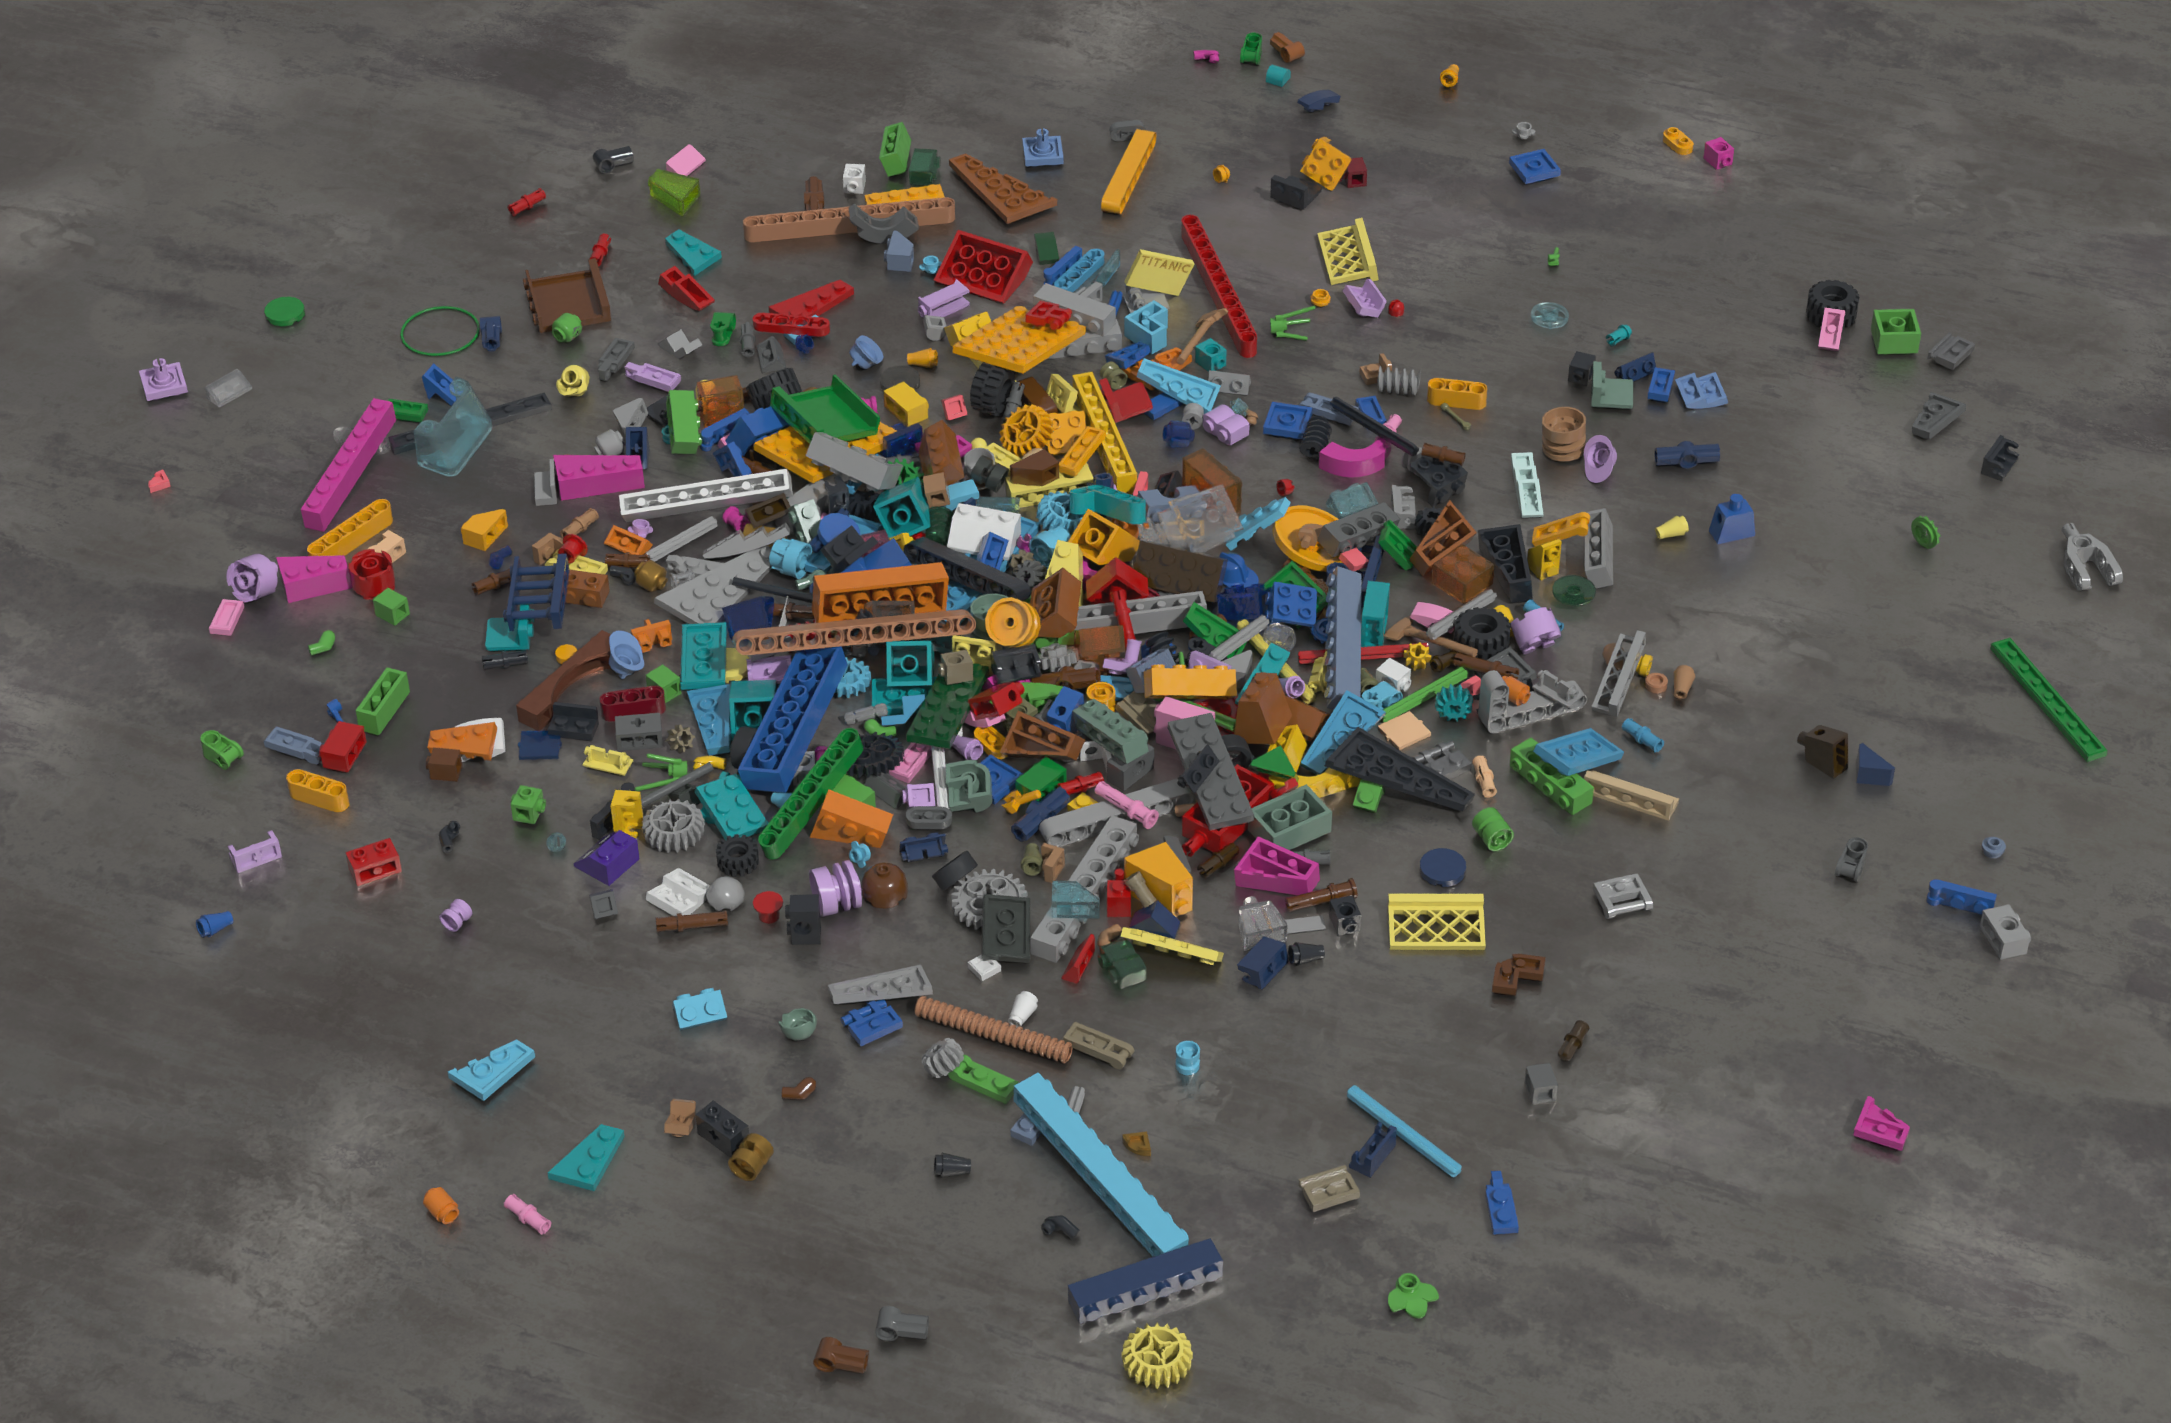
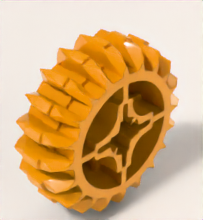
(1022, 432)

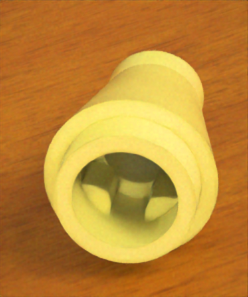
(1674, 527)

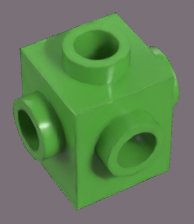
(527, 804)

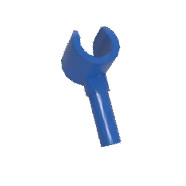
(333, 708)

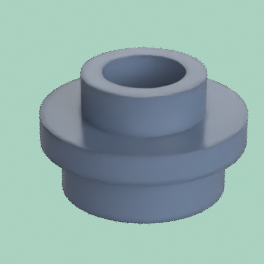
(1993, 847)

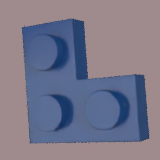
(731, 457)

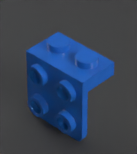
(1291, 604)

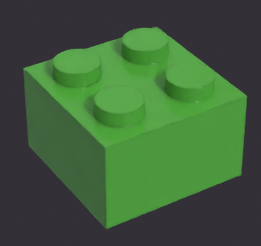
(1895, 331)

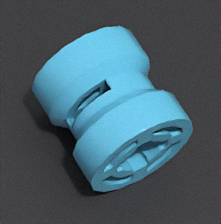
(1187, 1057)

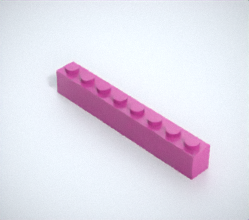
(348, 465)

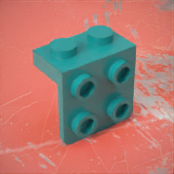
(500, 638)

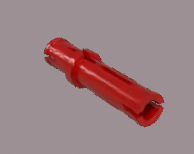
(1122, 614)

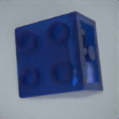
(901, 441)
(1241, 601)

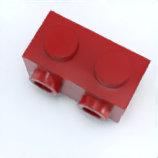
(342, 746)
(373, 862)

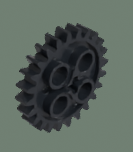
(877, 755)

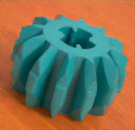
(1454, 702)

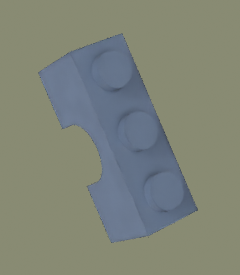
(1156, 502)

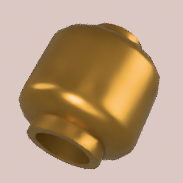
(650, 576)

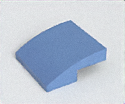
(1701, 391)

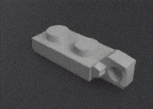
(698, 566)

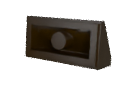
(768, 510)

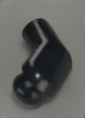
(1059, 1223)

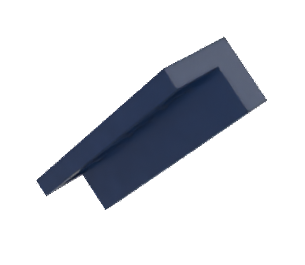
(1373, 567)

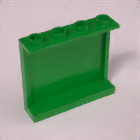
(826, 410)

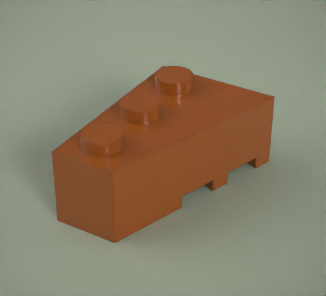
(1444, 536)
(1039, 739)

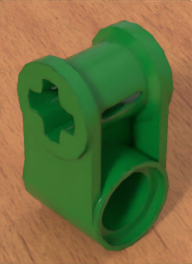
(1251, 48)
(722, 326)

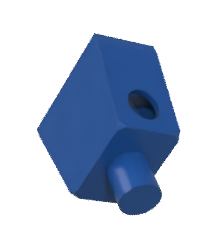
(1732, 520)
(1061, 712)

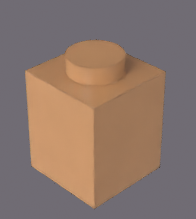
(936, 490)

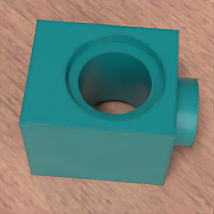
(1210, 355)

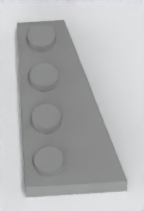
(886, 985)

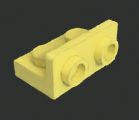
(1062, 394)

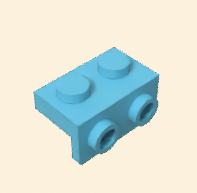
(699, 1009)

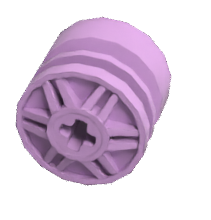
(835, 888)

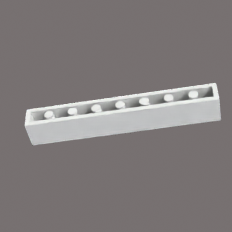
(705, 495)

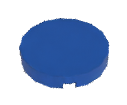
(834, 525)

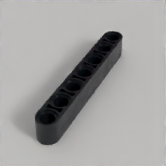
(966, 569)

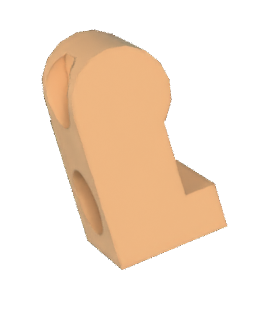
(392, 544)

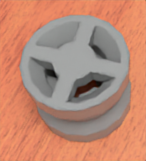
(1193, 410)

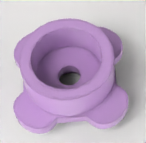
(640, 527)

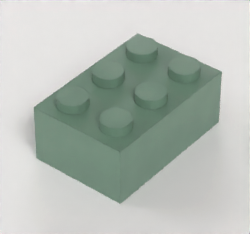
(1291, 818)

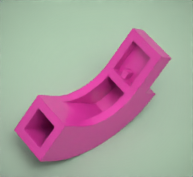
(1354, 462)

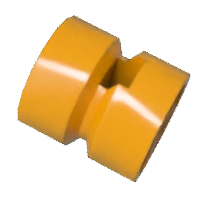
(1103, 693)

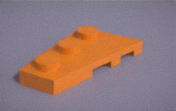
(470, 739)

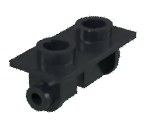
(1198, 769)

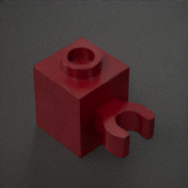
(1355, 173)

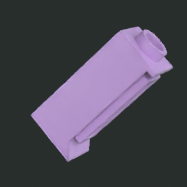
(944, 301)

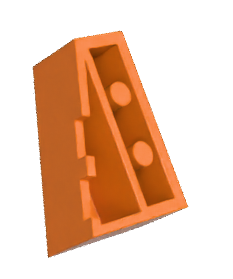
(850, 820)

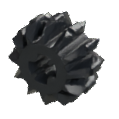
(862, 504)
(1425, 519)

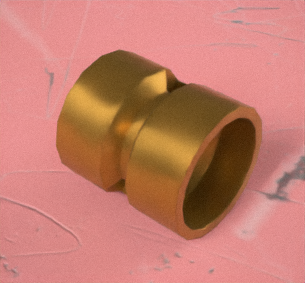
(750, 1157)

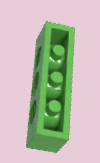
(1568, 792)

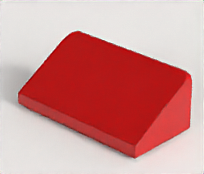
(1080, 960)

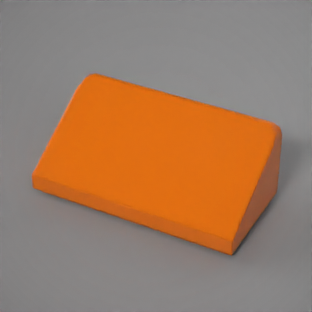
(627, 542)

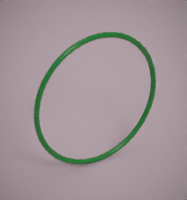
(436, 308)

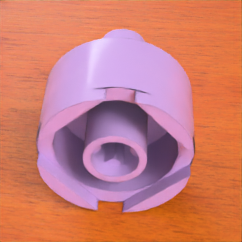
(252, 577)
(1535, 630)

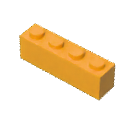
(1190, 683)

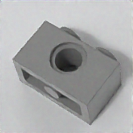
(2005, 931)

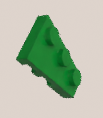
(1210, 627)

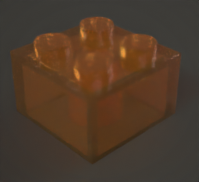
(719, 399)
(1463, 573)
(1099, 641)

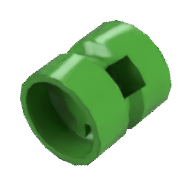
(1493, 829)

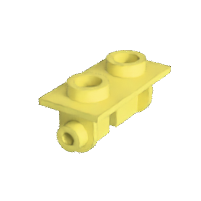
(1317, 680)
(611, 762)

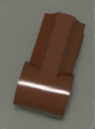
(833, 1355)

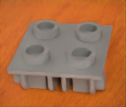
(1137, 298)

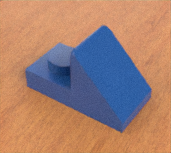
(438, 382)

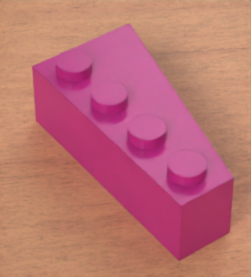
(597, 474)

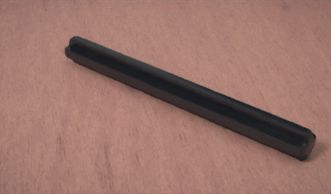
(1374, 426)

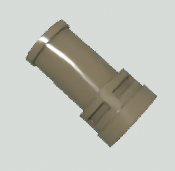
(1137, 884)

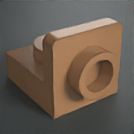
(1370, 372)
(546, 548)
(1053, 861)

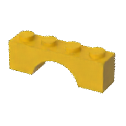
(1324, 784)

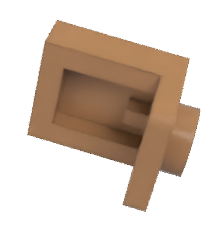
(681, 1117)

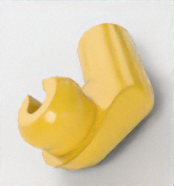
(716, 762)

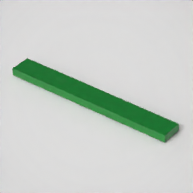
(2048, 700)

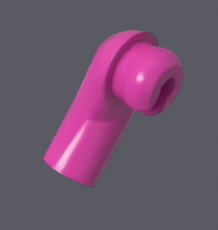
(1212, 55)

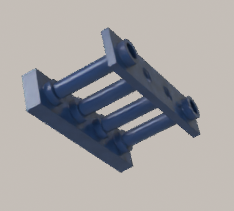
(556, 598)

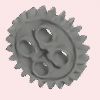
(969, 894)

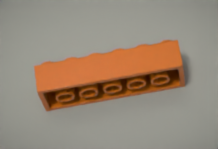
(844, 594)

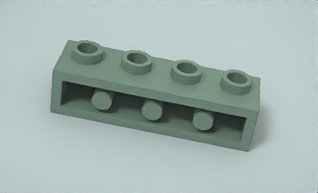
(1110, 731)

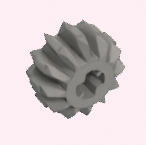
(942, 1057)

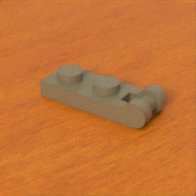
(1099, 1045)

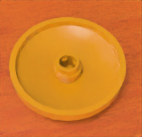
(1286, 537)

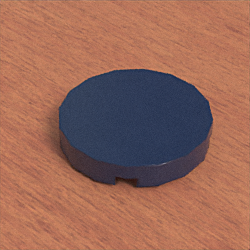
(1442, 867)

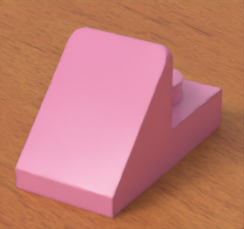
(1831, 329)

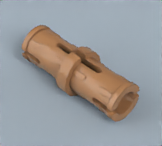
(580, 523)

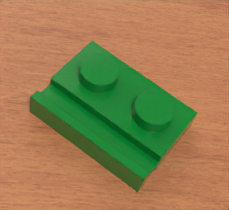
(1397, 544)

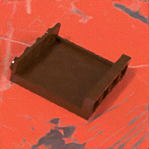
(573, 293)

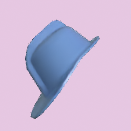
(865, 353)
(625, 654)

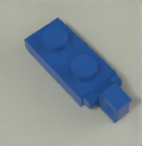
(1501, 1206)

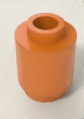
(1518, 691)
(441, 1205)

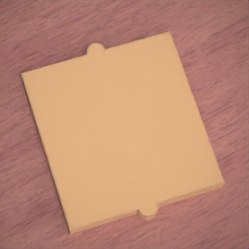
(1404, 730)

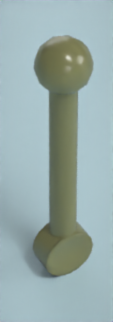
(1465, 425)

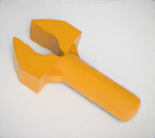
(1015, 799)

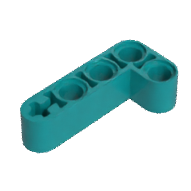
(1109, 503)

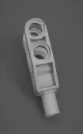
(2086, 548)

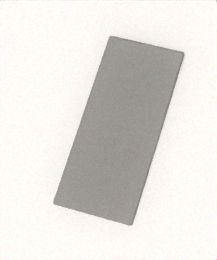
(1305, 924)

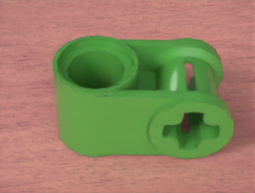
(220, 749)

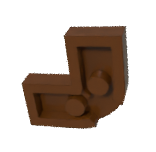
(1518, 966)

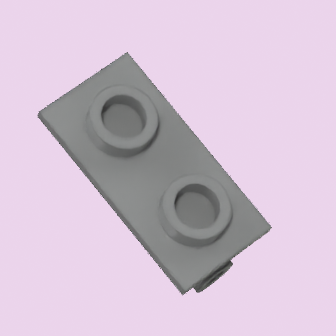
(1231, 382)
(1558, 691)

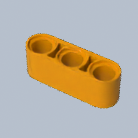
(1457, 393)
(317, 790)

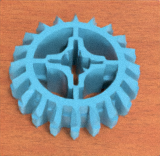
(1055, 512)

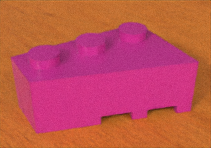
(313, 576)
(1276, 869)

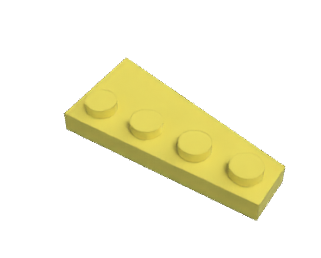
(1164, 944)

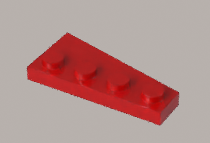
(814, 301)

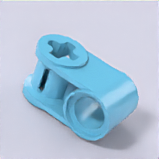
(1382, 695)

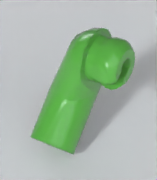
(873, 726)

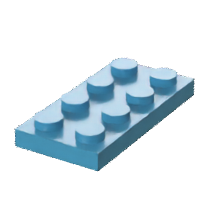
(1578, 751)

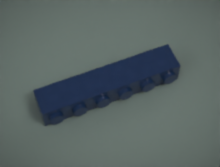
(1145, 1281)

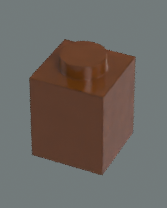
(444, 764)

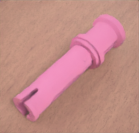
(1134, 809)

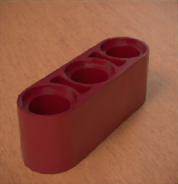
(632, 702)

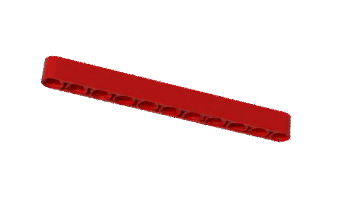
(1219, 286)

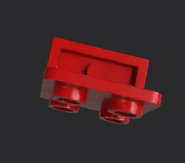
(1126, 401)

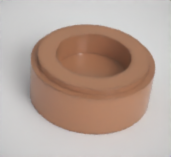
(1656, 683)

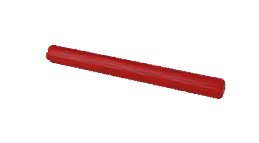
(1367, 653)

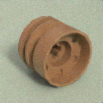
(1563, 433)

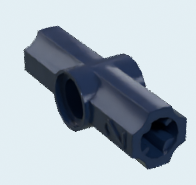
(1687, 454)
(1038, 812)

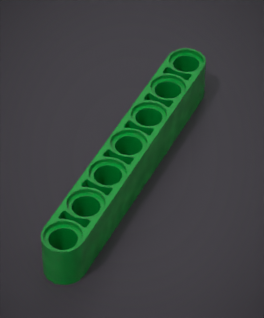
(810, 793)

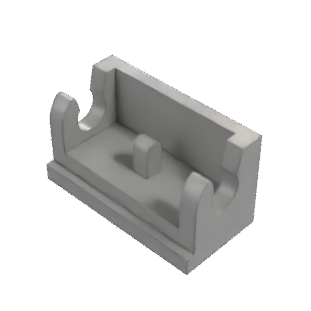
(1403, 506)

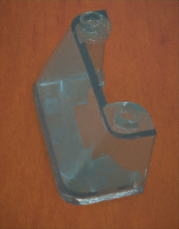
(453, 441)

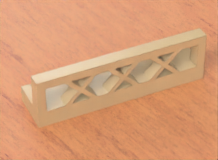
(1632, 795)

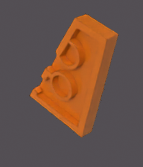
(1166, 358)

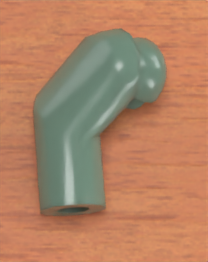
(804, 583)

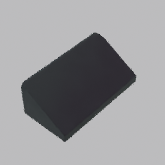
(1168, 482)

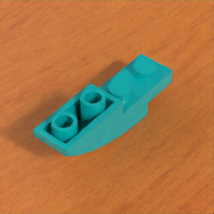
(1271, 662)

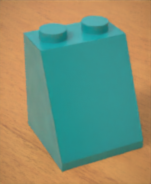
(903, 508)
(910, 663)
(750, 702)

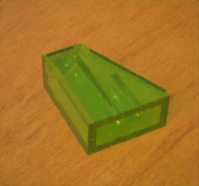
(674, 190)

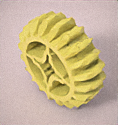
(1157, 1355)

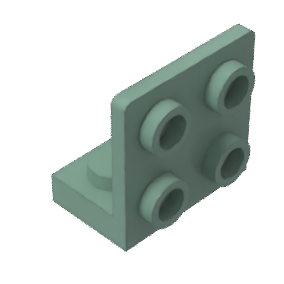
(1608, 391)

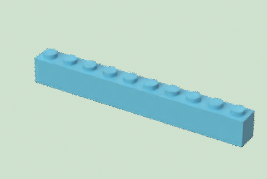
(1098, 1166)

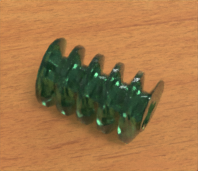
(939, 524)

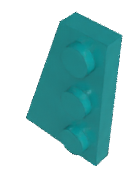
(692, 251)
(589, 1159)

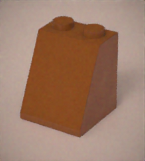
(1262, 710)

